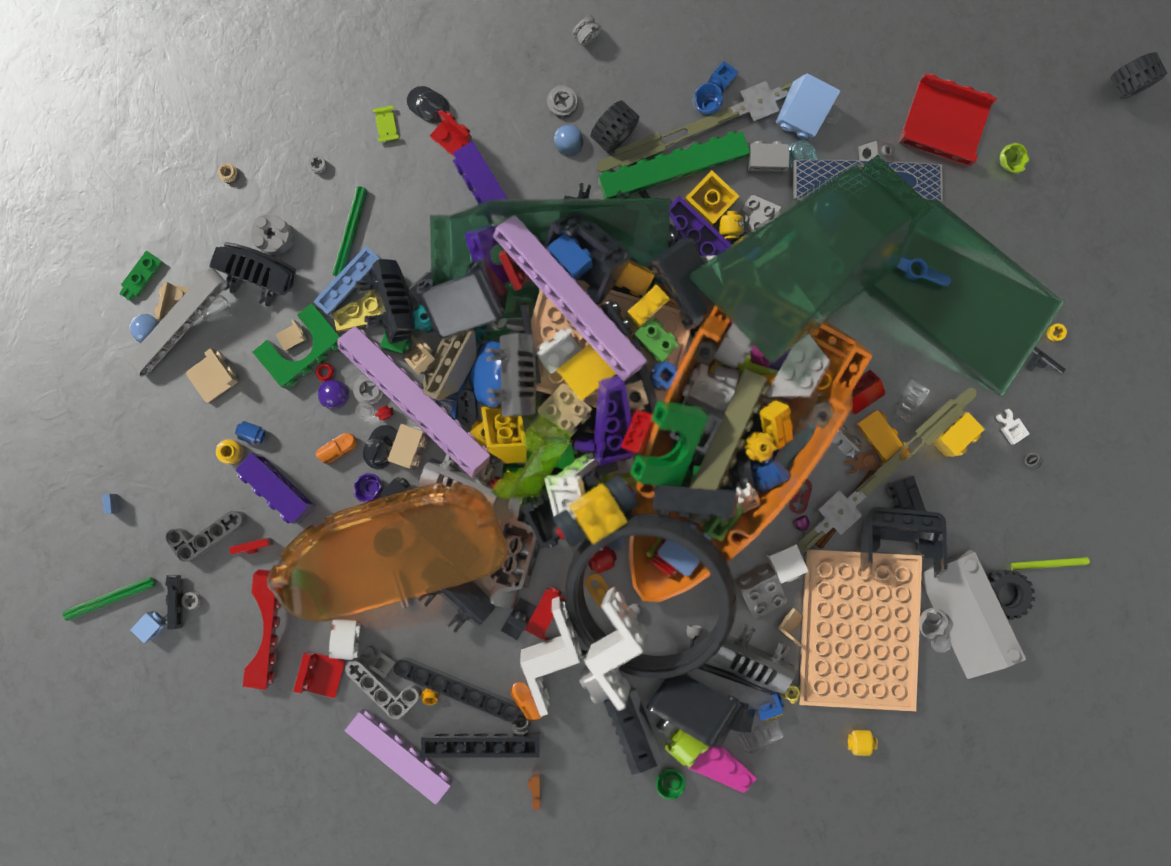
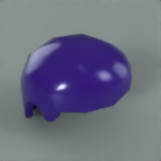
(333, 394)
(368, 487)

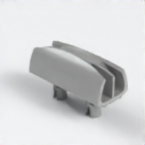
(446, 473)

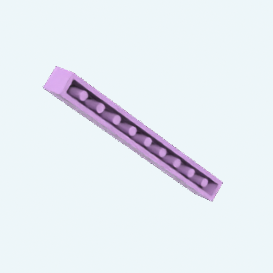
(569, 298)
(411, 400)

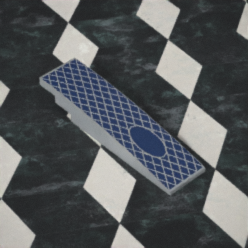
(922, 177)

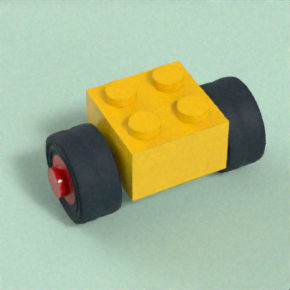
(596, 512)

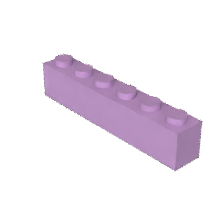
(399, 756)

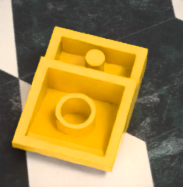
(585, 371)

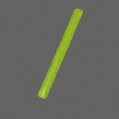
(1050, 563)

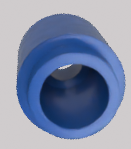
(250, 433)

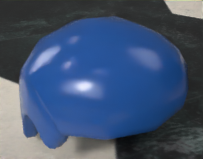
(708, 98)

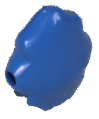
(485, 374)

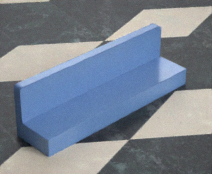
(345, 281)

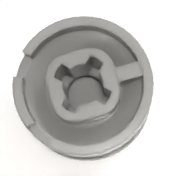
(586, 30)

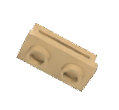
(419, 356)

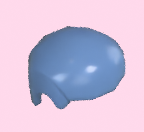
(568, 140)
(142, 326)

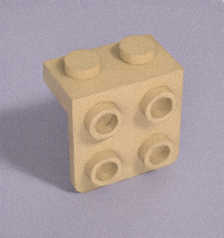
(212, 375)
(565, 409)

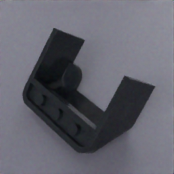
(906, 525)

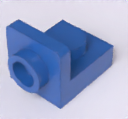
(723, 76)
(768, 711)

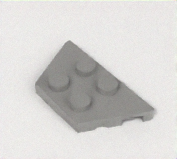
(800, 371)

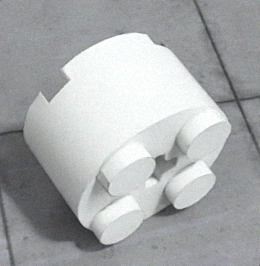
(343, 639)

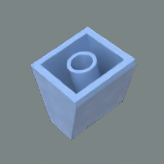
(806, 106)

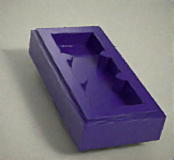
(584, 444)

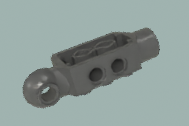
(520, 561)

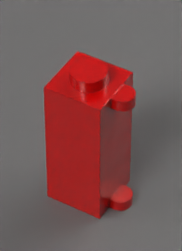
(543, 614)

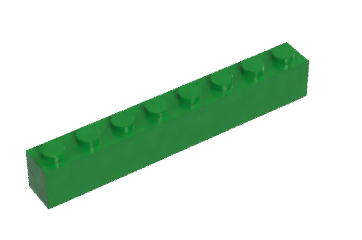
(674, 166)

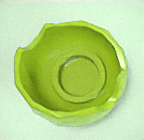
(1014, 158)

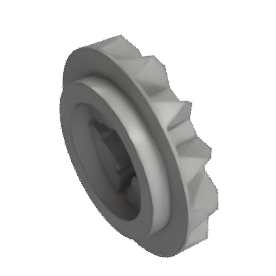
(565, 93)
(360, 386)

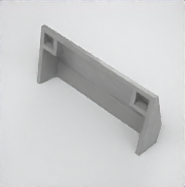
(976, 619)

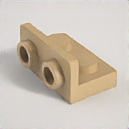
(169, 296)

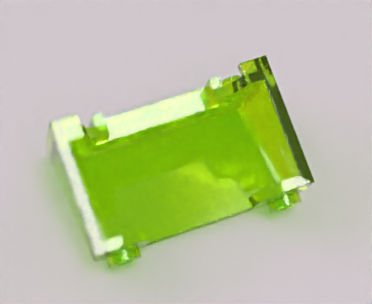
(547, 444)

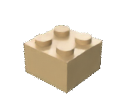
(408, 447)

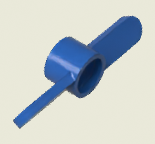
(928, 273)

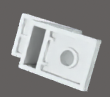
(616, 648)
(550, 656)

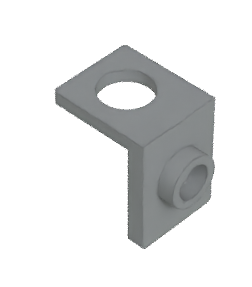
(883, 149)

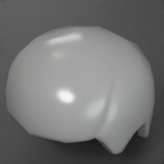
(933, 622)

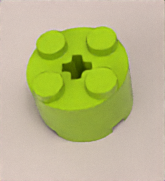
(685, 748)

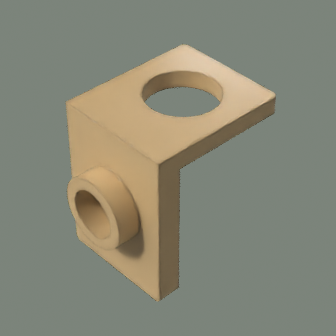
(291, 336)
(789, 623)

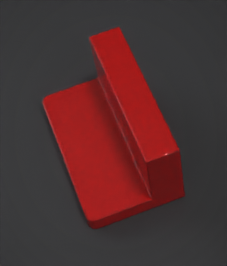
(866, 391)

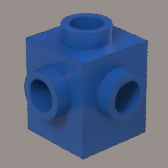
(668, 370)

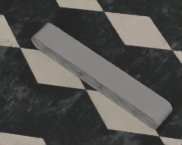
(177, 322)

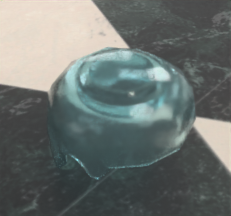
(801, 151)

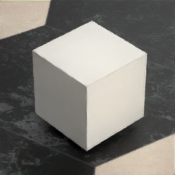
(787, 563)

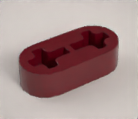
(804, 498)

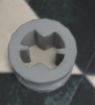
(322, 167)
(186, 605)

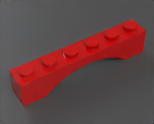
(259, 672)

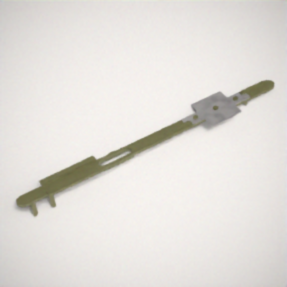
(757, 101)
(841, 511)

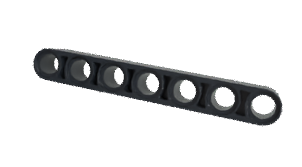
(446, 689)

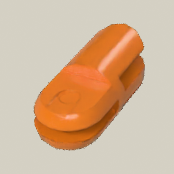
(336, 448)
(524, 699)

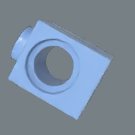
(148, 626)

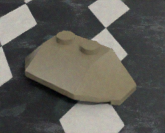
(451, 365)

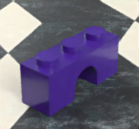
(480, 243)

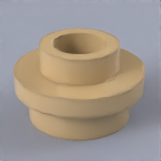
(222, 172)

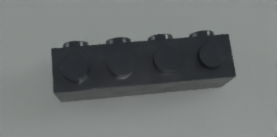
(695, 501)

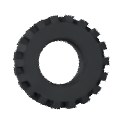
(1138, 75)
(614, 126)
(1022, 589)

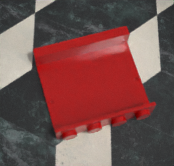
(947, 119)

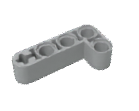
(381, 685)

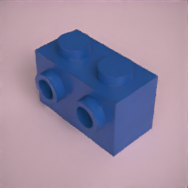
(571, 256)

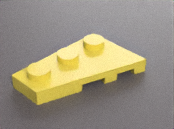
(354, 313)

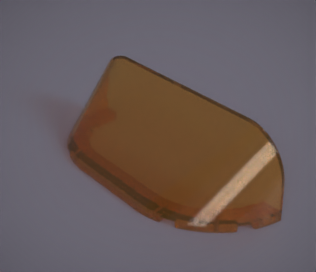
(389, 552)

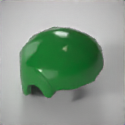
(670, 784)

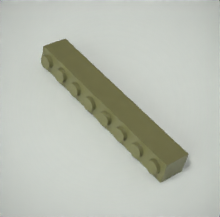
(730, 434)

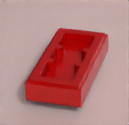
(251, 547)

